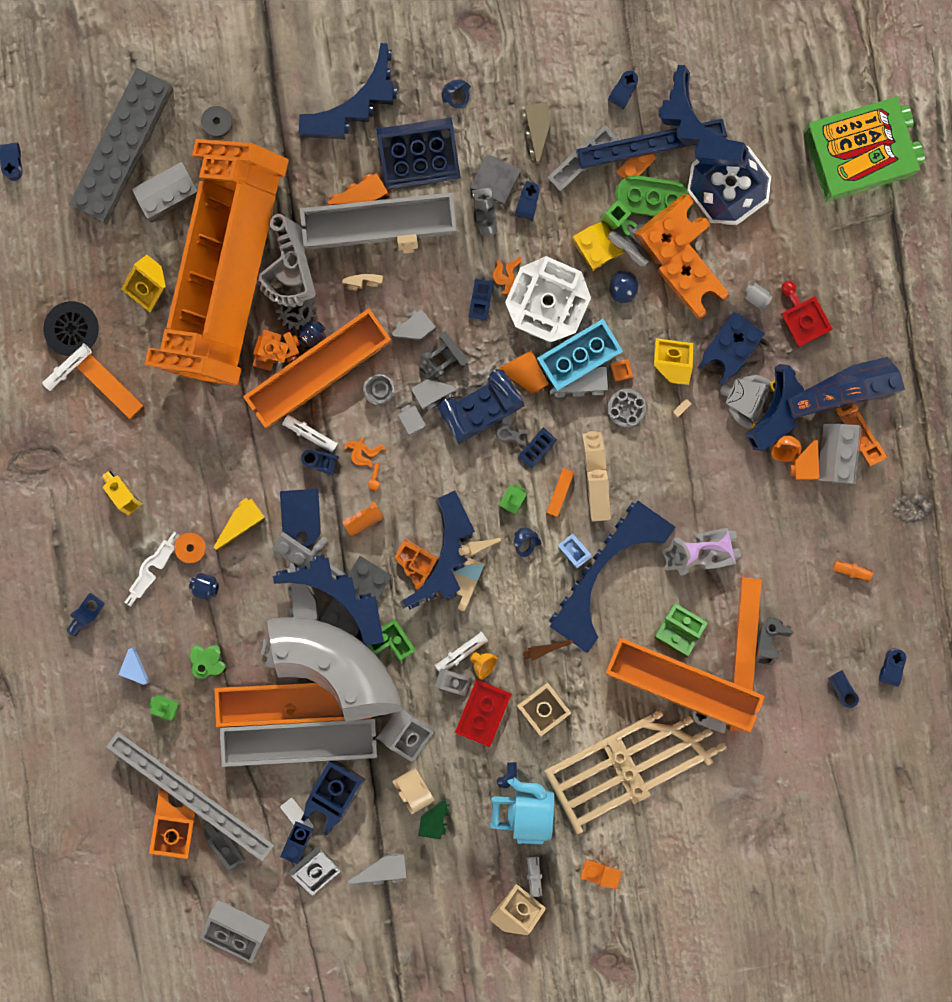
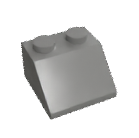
(405, 735)

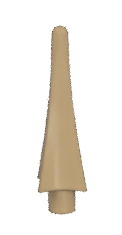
(474, 547)

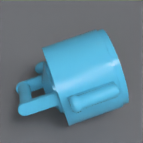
(528, 814)

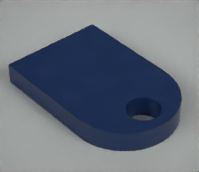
(301, 514)

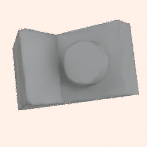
(453, 682)

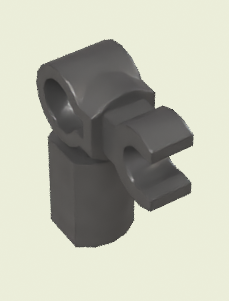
(507, 434)

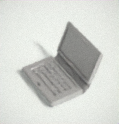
(631, 243)

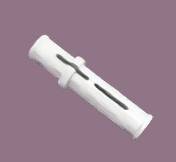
(61, 372)
(290, 422)
(462, 652)

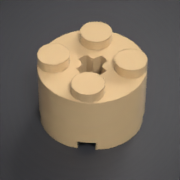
(413, 790)

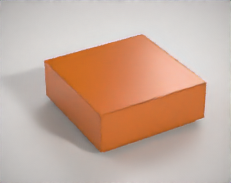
(621, 370)

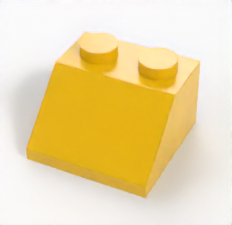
(595, 246)

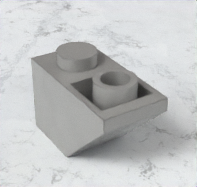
(415, 328)
(430, 392)

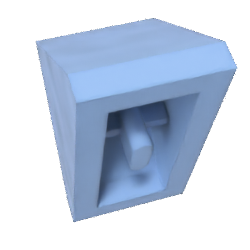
(574, 551)
(133, 668)

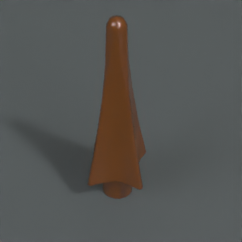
(538, 651)

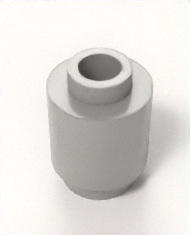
(757, 295)

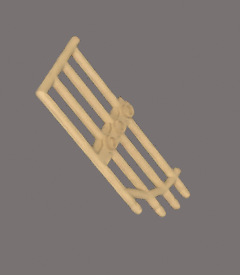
(625, 767)

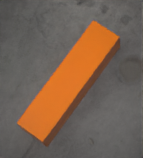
(560, 492)

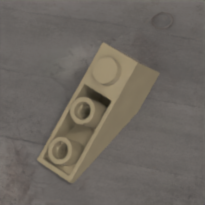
(538, 121)

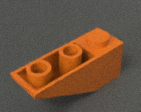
(368, 190)

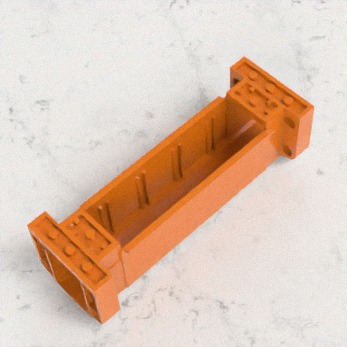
(220, 261)

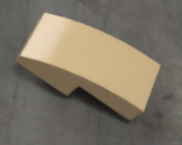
(407, 243)
(356, 281)

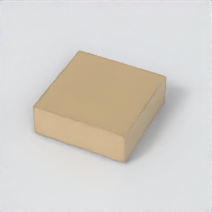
(681, 408)

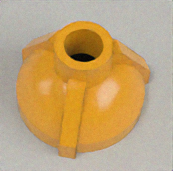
(483, 664)

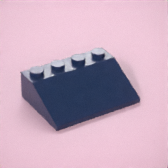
(418, 153)

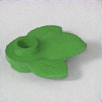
(208, 659)

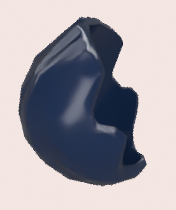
(623, 286)

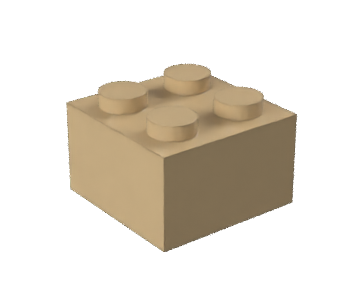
(543, 709)

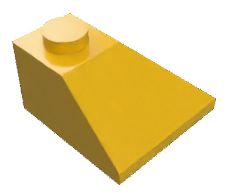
(145, 283)
(674, 360)

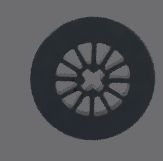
(64, 309)

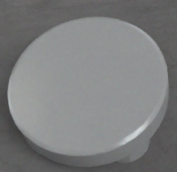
(626, 408)

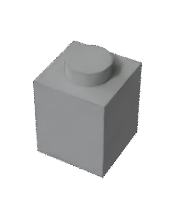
(411, 420)

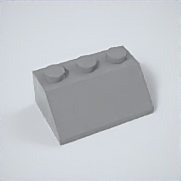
(165, 192)
(839, 453)
(234, 931)

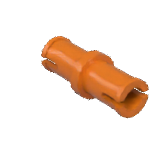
(853, 570)

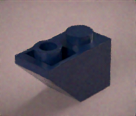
(296, 842)

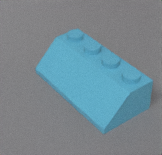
(579, 355)

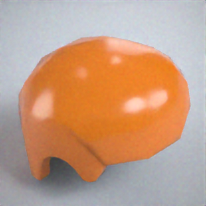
(786, 449)

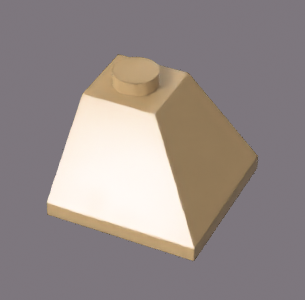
(517, 912)

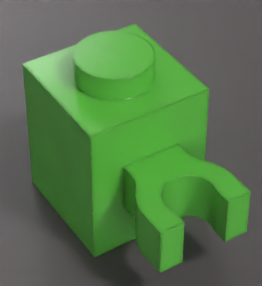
(617, 216)
(513, 499)
(164, 707)

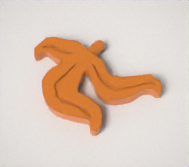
(501, 279)
(356, 454)

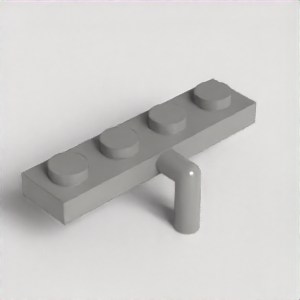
(299, 554)

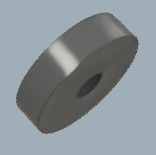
(213, 113)

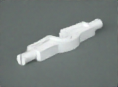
(145, 577)

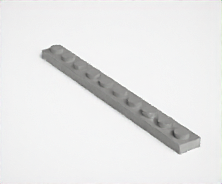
(190, 796)

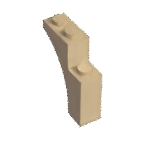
(596, 476)

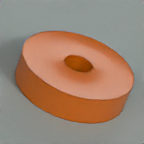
(197, 551)

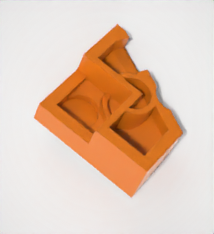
(526, 372)
(363, 519)
(415, 562)

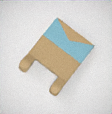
(467, 579)

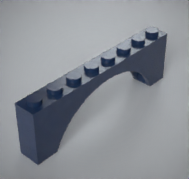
(638, 527)

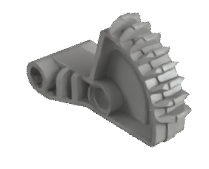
(291, 246)

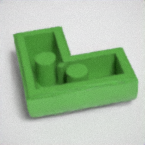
(396, 639)

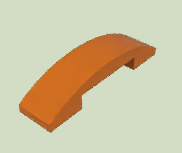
(869, 448)

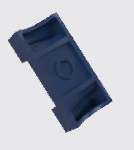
(481, 407)

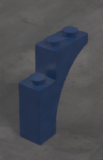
(777, 418)

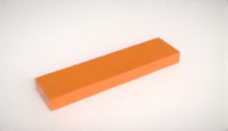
(110, 386)

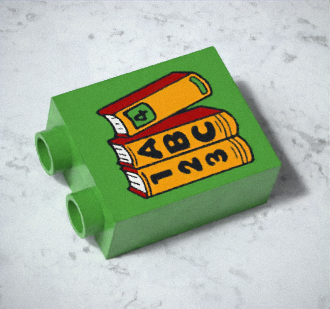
(863, 148)

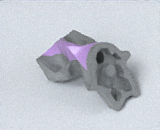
(687, 553)

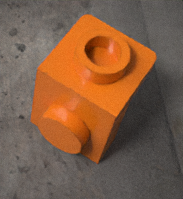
(293, 344)

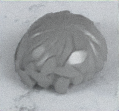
(378, 389)

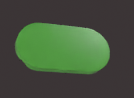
(648, 195)

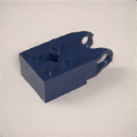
(726, 351)
(330, 801)

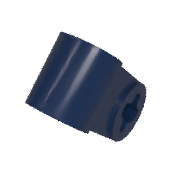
(622, 92)
(11, 157)
(527, 204)
(321, 461)
(892, 670)

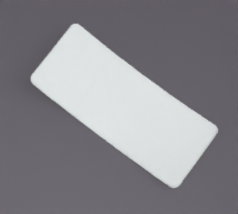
(294, 812)

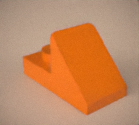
(601, 874)

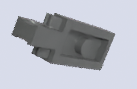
(223, 847)

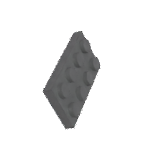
(366, 579)

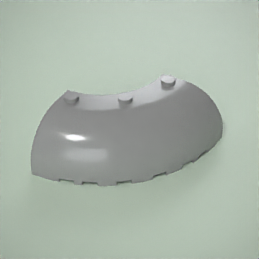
(336, 663)

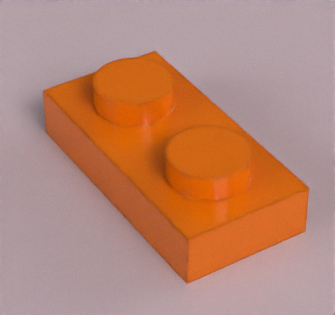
(635, 166)

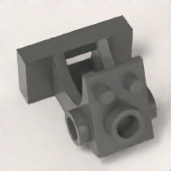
(450, 352)
(764, 651)

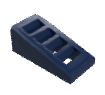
(545, 433)

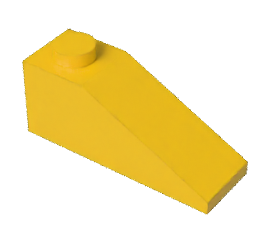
(242, 520)

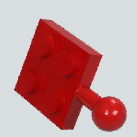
(806, 319)

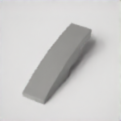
(570, 168)

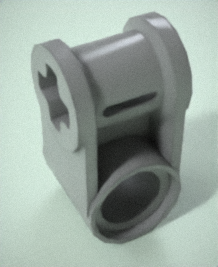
(709, 722)

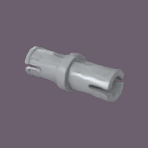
(534, 876)

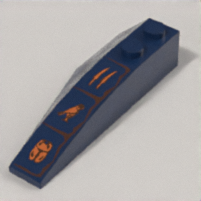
(848, 387)

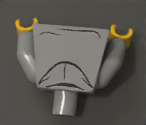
(747, 398)

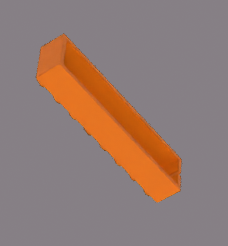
(317, 368)
(685, 685)
(266, 703)

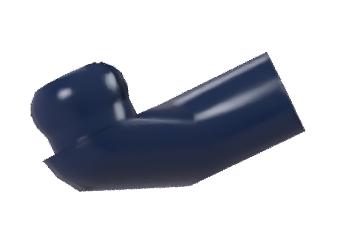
(511, 773)

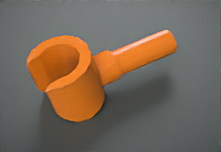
(373, 483)

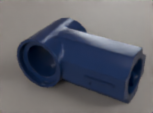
(842, 688)

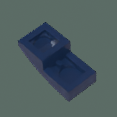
(481, 299)

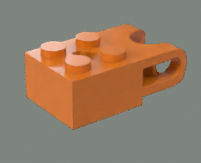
(676, 229)
(694, 286)
(169, 819)

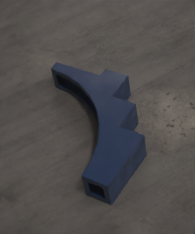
(377, 90)
(709, 147)
(455, 527)
(320, 576)

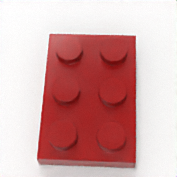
(483, 713)

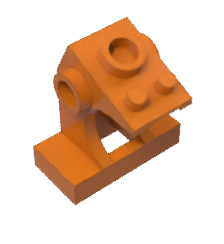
(268, 350)

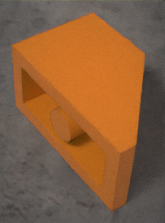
(806, 464)

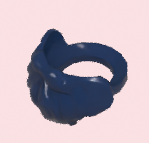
(453, 86)
(522, 535)

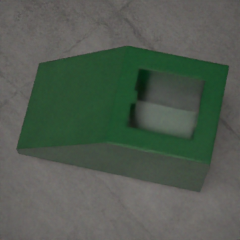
(432, 821)

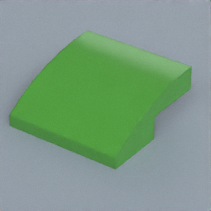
(680, 630)

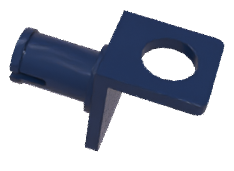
(83, 615)

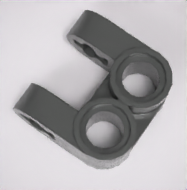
(485, 211)

